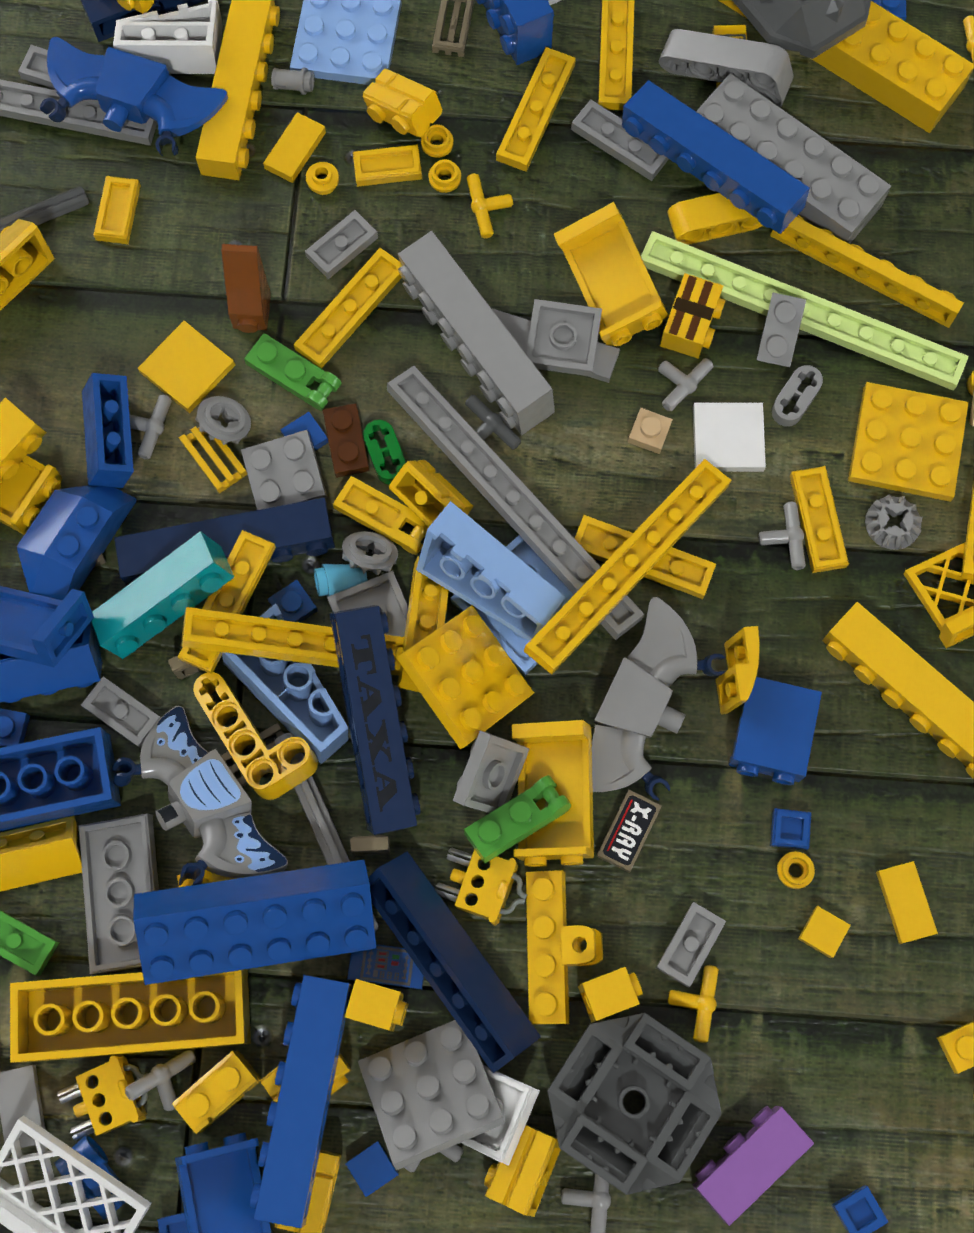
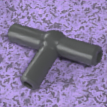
(491, 423)

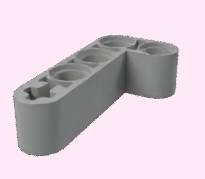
(714, 57)

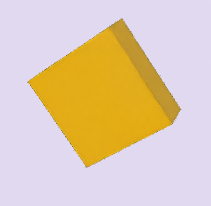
(824, 932)

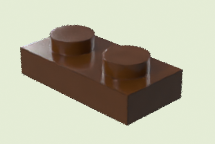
(346, 440)

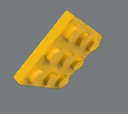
(908, 441)
(465, 676)

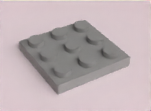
(430, 1094)

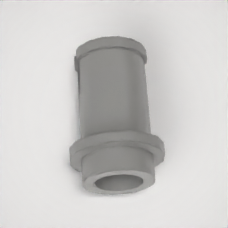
(293, 80)

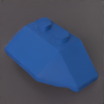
(70, 537)

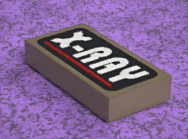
(629, 831)

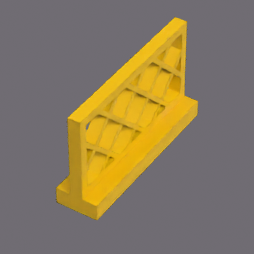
(956, 627)

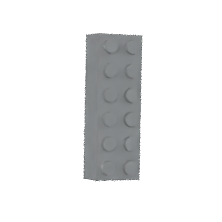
(841, 190)
(476, 333)

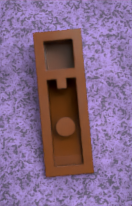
(246, 287)

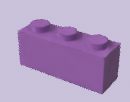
(751, 1163)

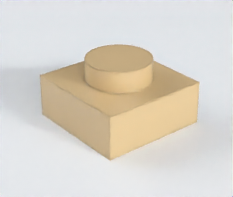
(650, 430)

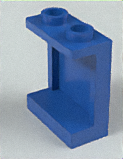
(776, 731)

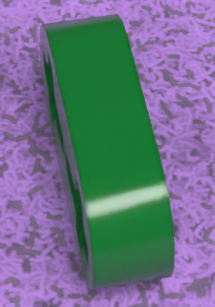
(377, 455)

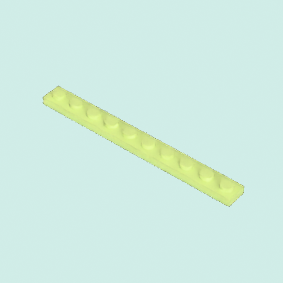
(819, 317)

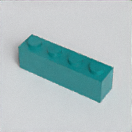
(161, 595)

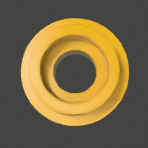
(437, 133)
(442, 168)
(322, 186)
(807, 870)

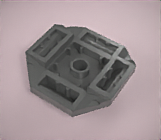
(805, 24)
(677, 1108)

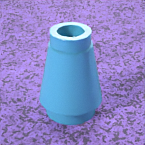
(336, 578)

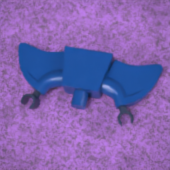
(128, 90)

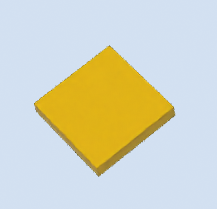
(186, 366)

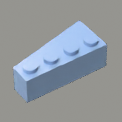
(486, 573)
(293, 697)

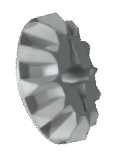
(233, 413)
(893, 537)
(383, 551)

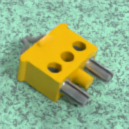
(494, 892)
(113, 1080)

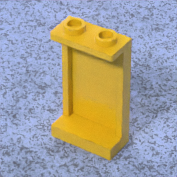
(612, 275)
(27, 493)
(565, 754)

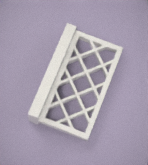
(24, 1215)

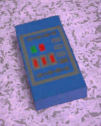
(385, 966)

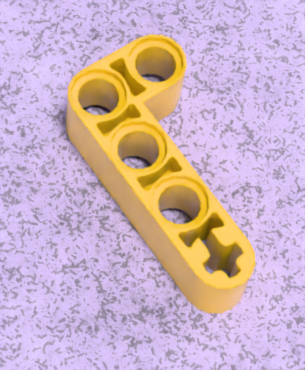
(244, 733)

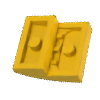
(742, 662)

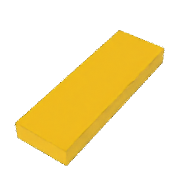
(819, 519)

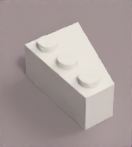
(182, 39)

